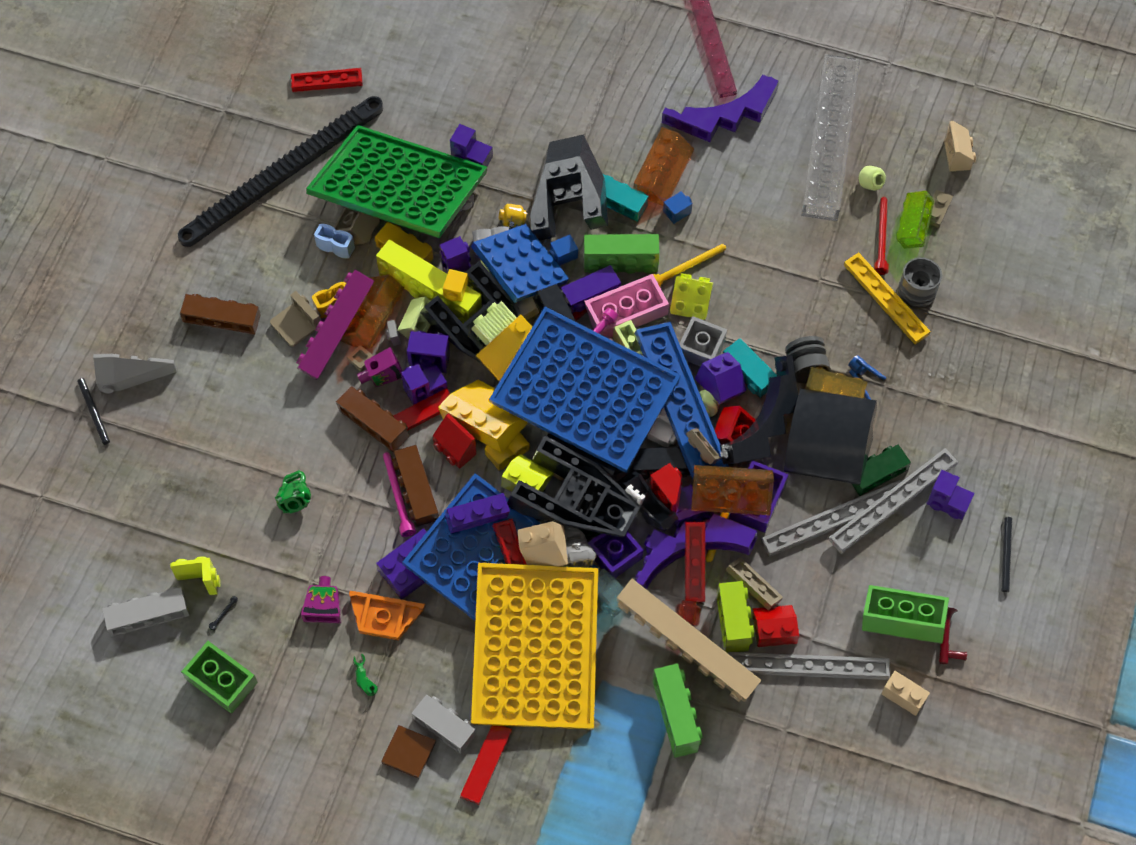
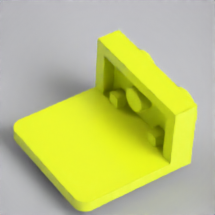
(691, 296)
(198, 568)

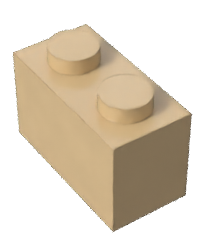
(905, 693)

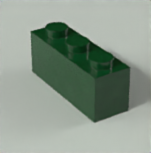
(882, 468)

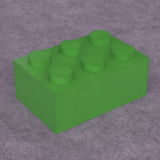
(219, 677)

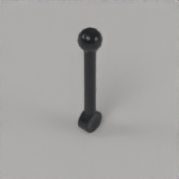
(213, 625)

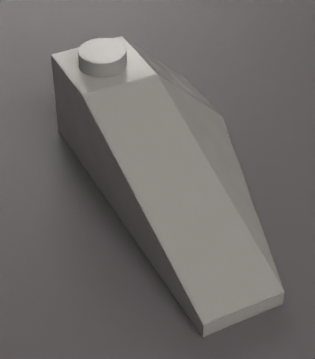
(122, 373)

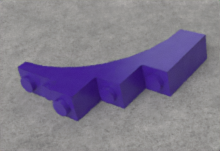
(719, 534)

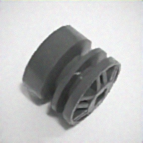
(919, 282)
(807, 353)

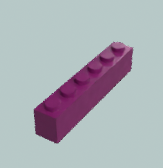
(335, 324)

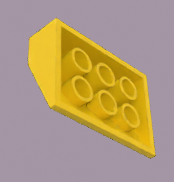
(504, 347)
(481, 418)

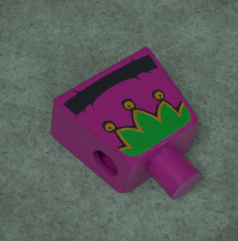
(381, 369)
(322, 603)

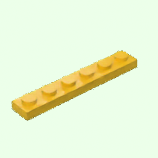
(887, 298)

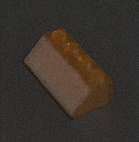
(663, 166)
(373, 312)
(732, 490)

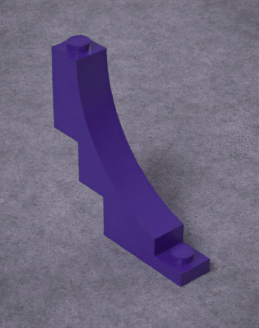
(705, 121)

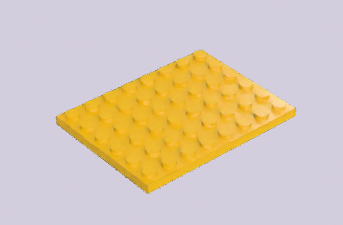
(535, 646)

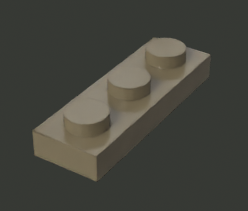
(755, 583)

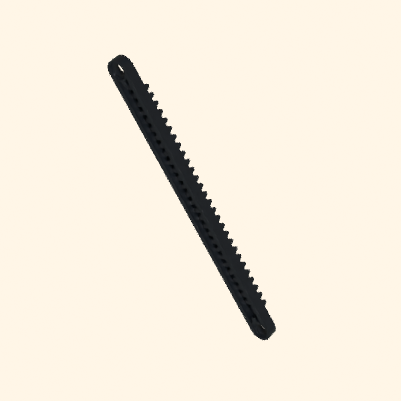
(279, 171)

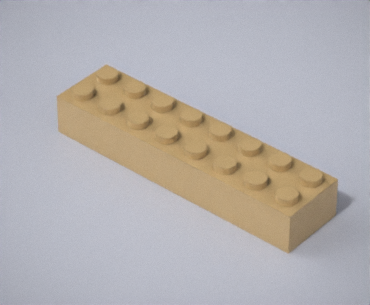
(688, 640)

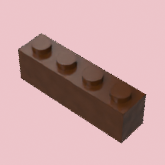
(220, 313)
(373, 419)
(416, 485)

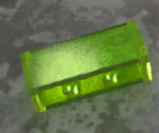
(915, 219)

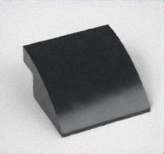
(830, 436)

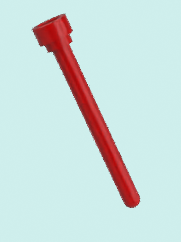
(881, 265)

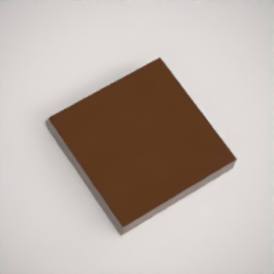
(408, 751)

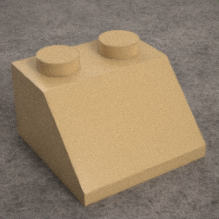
(959, 148)
(543, 544)

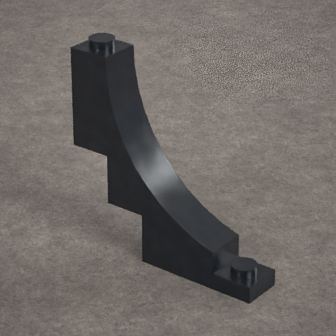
(780, 400)

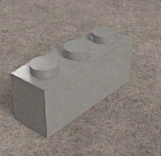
(444, 723)

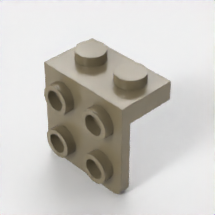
(297, 320)

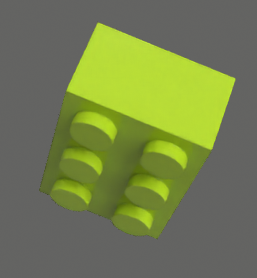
(734, 616)

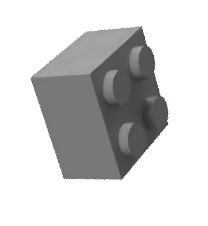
(702, 341)

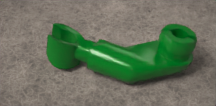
(361, 679)

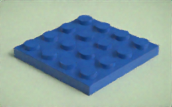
(519, 262)

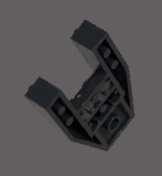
(565, 177)
(460, 334)
(584, 501)

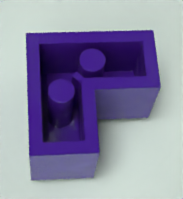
(465, 146)
(422, 383)
(950, 497)

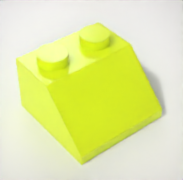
(526, 471)

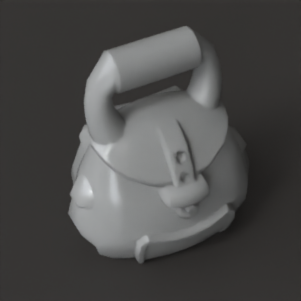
(578, 550)

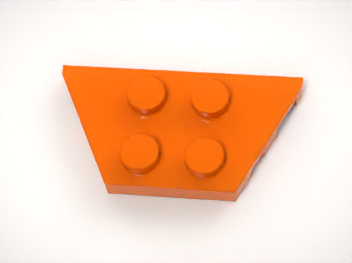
(384, 615)

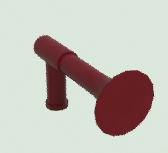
(945, 653)

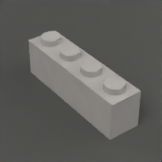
(145, 611)

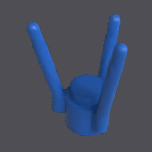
(859, 366)

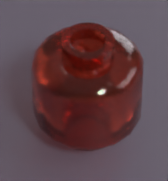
(689, 611)

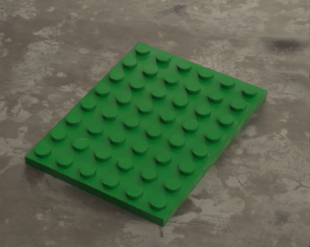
(397, 181)

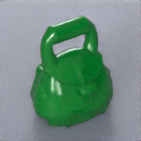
(293, 495)

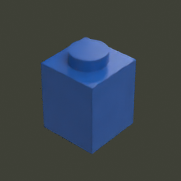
(677, 207)
(563, 250)

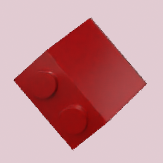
(732, 424)
(454, 442)
(667, 486)
(775, 626)

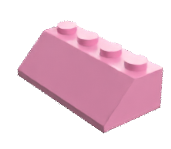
(637, 301)

